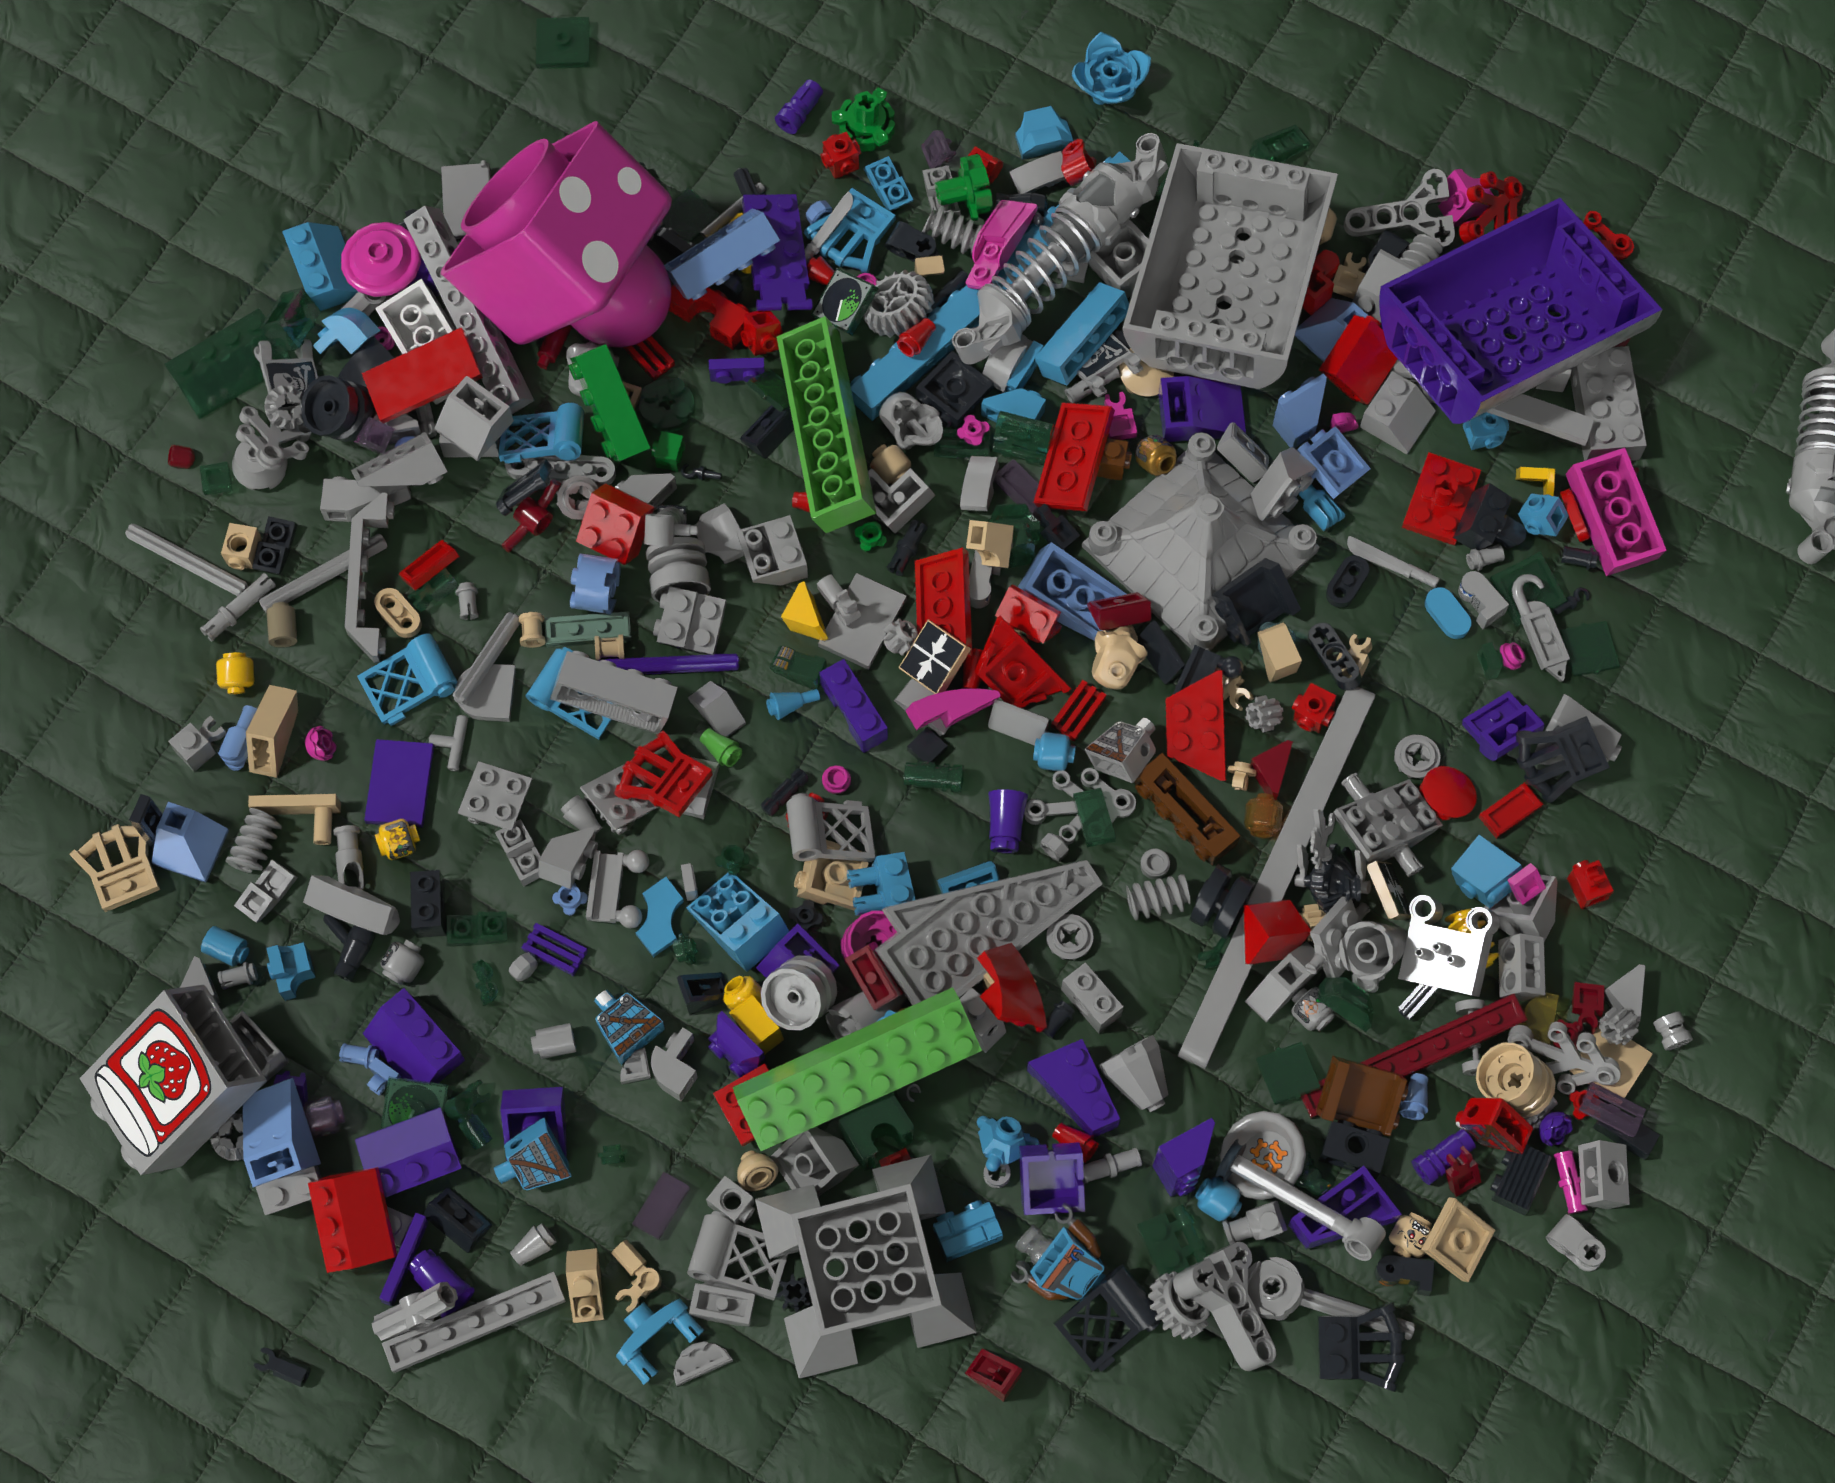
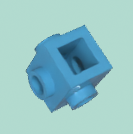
(1486, 431)
(1543, 514)

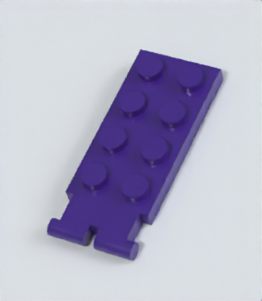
(782, 272)

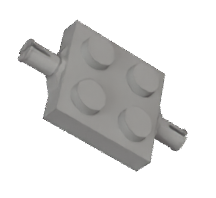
(1328, 934)

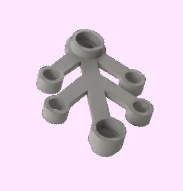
(269, 454)
(1069, 787)
(1598, 1069)

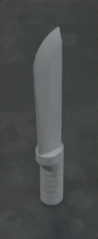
(829, 226)
(1385, 560)

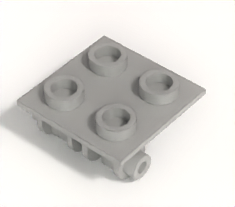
(494, 796)
(612, 808)

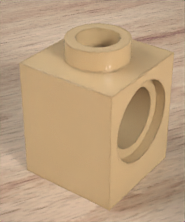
(237, 536)

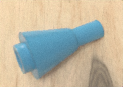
(784, 703)

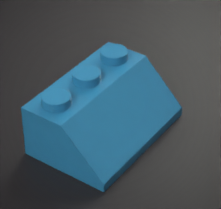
(317, 257)

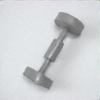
(1463, 1008)

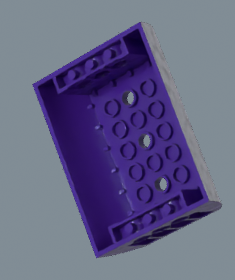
(1454, 311)

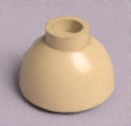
(756, 1171)

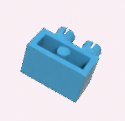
(891, 881)

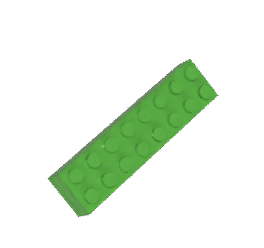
(826, 425)
(856, 1069)

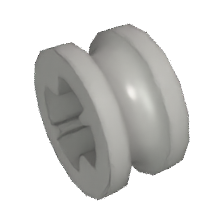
(1002, 1180)

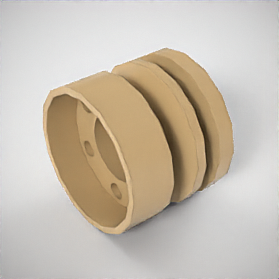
(1517, 1077)

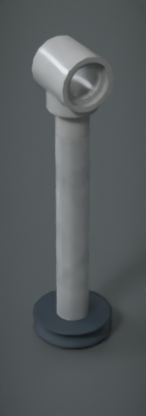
(1359, 1236)

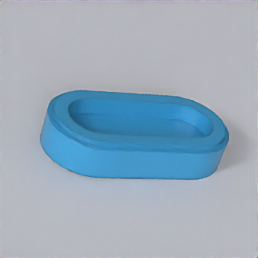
(1447, 613)

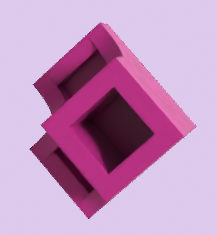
(1458, 203)

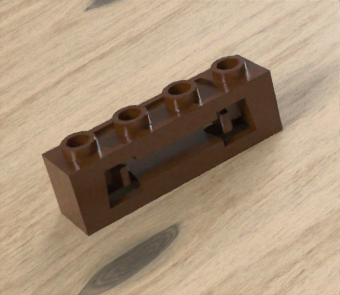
(1217, 835)

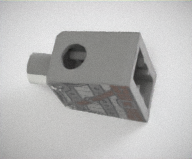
(1123, 750)

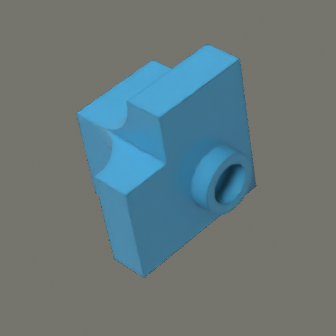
(290, 967)

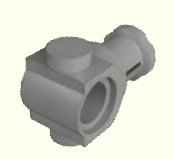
(1258, 1223)

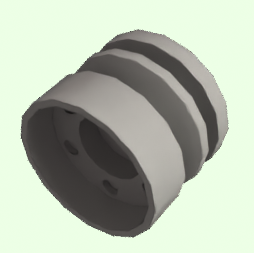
(678, 567)

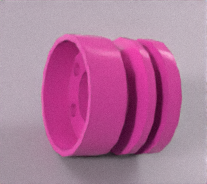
(867, 927)

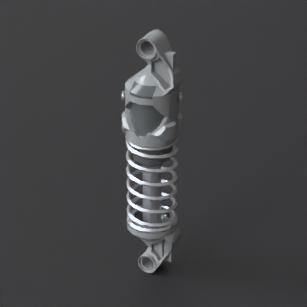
(1081, 225)

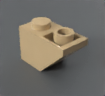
(584, 1285)

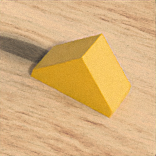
(803, 615)
(756, 1024)

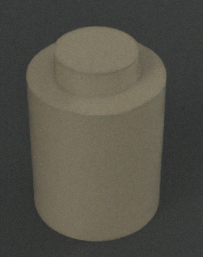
(281, 625)

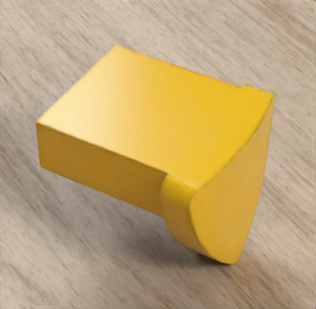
(1544, 475)

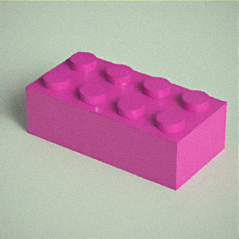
(1615, 511)

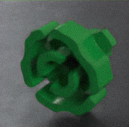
(866, 118)
(967, 187)

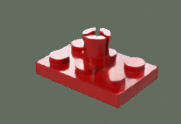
(1440, 498)

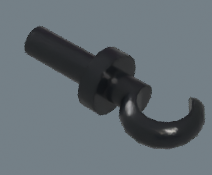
(702, 473)
(1572, 601)

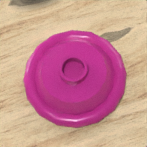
(380, 259)

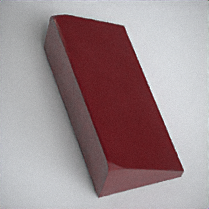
(1120, 610)
(873, 976)

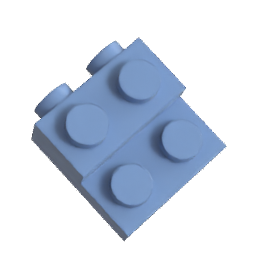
(1335, 461)

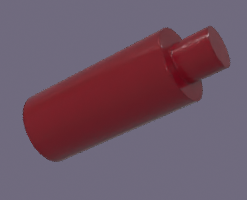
(552, 346)

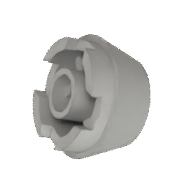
(250, 472)

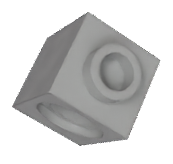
(725, 1190)

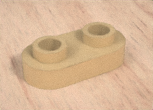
(399, 613)

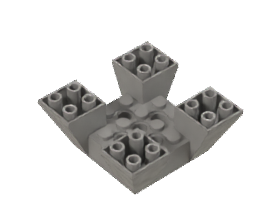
(934, 1302)

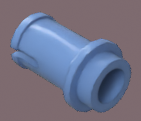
(358, 1054)

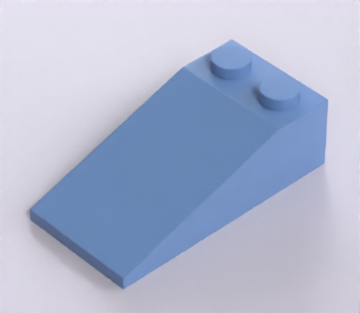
(1067, 587)

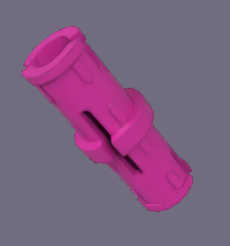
(1570, 1181)

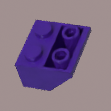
(793, 944)

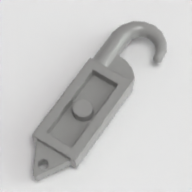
(1541, 629)

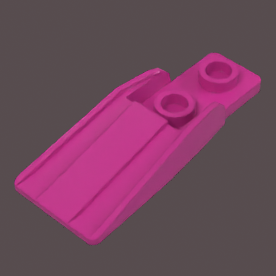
(998, 240)

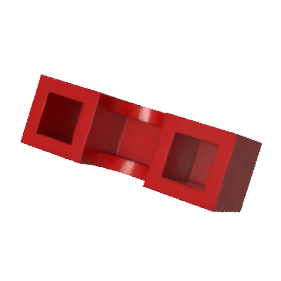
(728, 318)

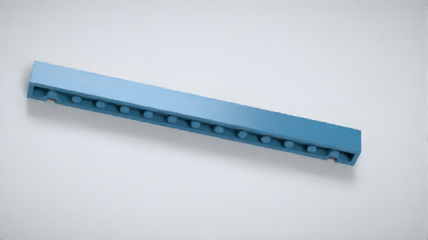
(899, 372)

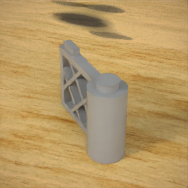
(808, 829)
(714, 1251)

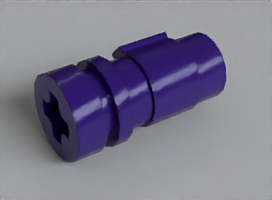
(794, 112)
(1434, 1162)

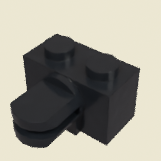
(1487, 520)

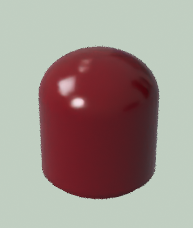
(181, 457)

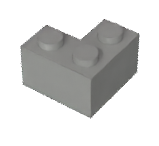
(900, 501)

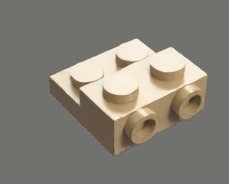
(826, 880)

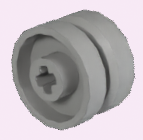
(798, 992)

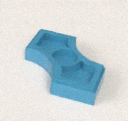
(657, 929)

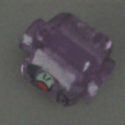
(324, 1116)

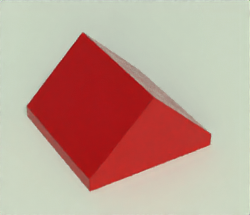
(1272, 931)

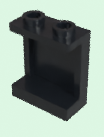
(1254, 599)

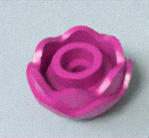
(320, 743)

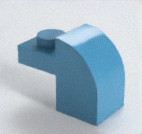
(349, 327)

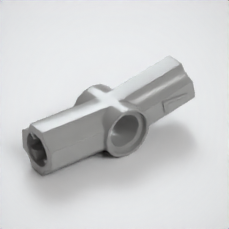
(415, 1311)

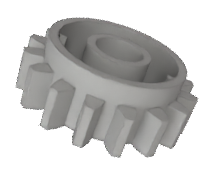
(1178, 1314)

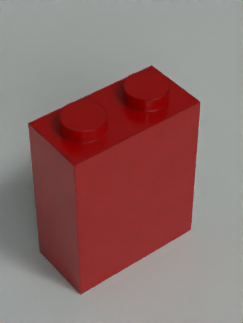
(1359, 359)

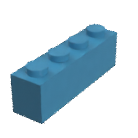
(1082, 333)

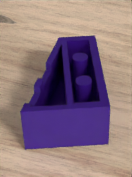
(1077, 1086)
(1353, 1198)

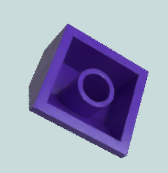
(527, 1106)

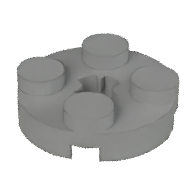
(1291, 1291)

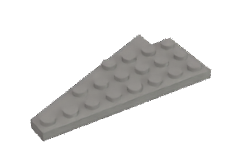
(948, 931)

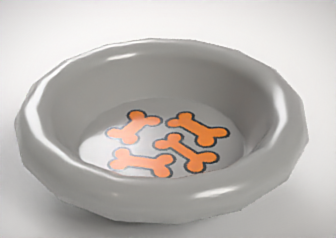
(1271, 1144)

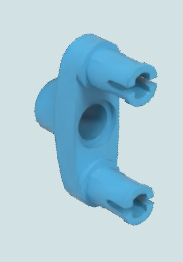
(645, 1326)

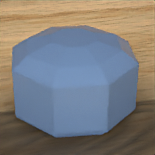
(818, 211)

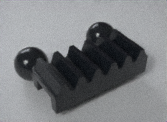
(1203, 663)

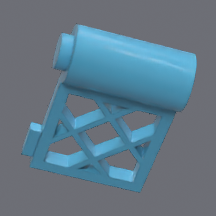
(562, 434)
(428, 667)
(542, 689)

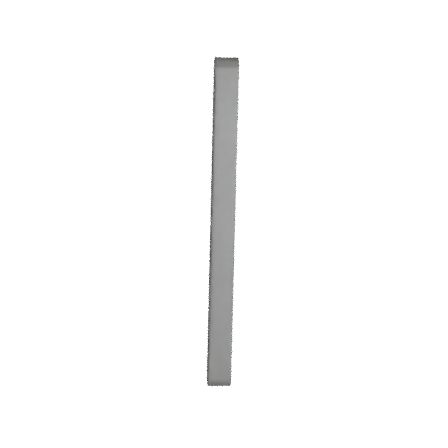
(1277, 872)

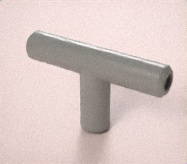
(455, 742)

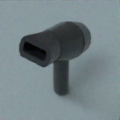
(1033, 198)
(355, 949)

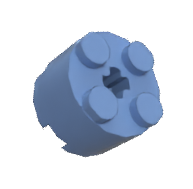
(595, 583)

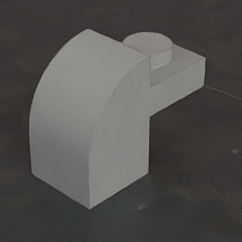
(1004, 362)
(669, 1070)

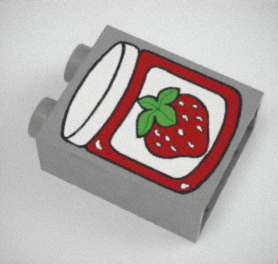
(172, 1079)

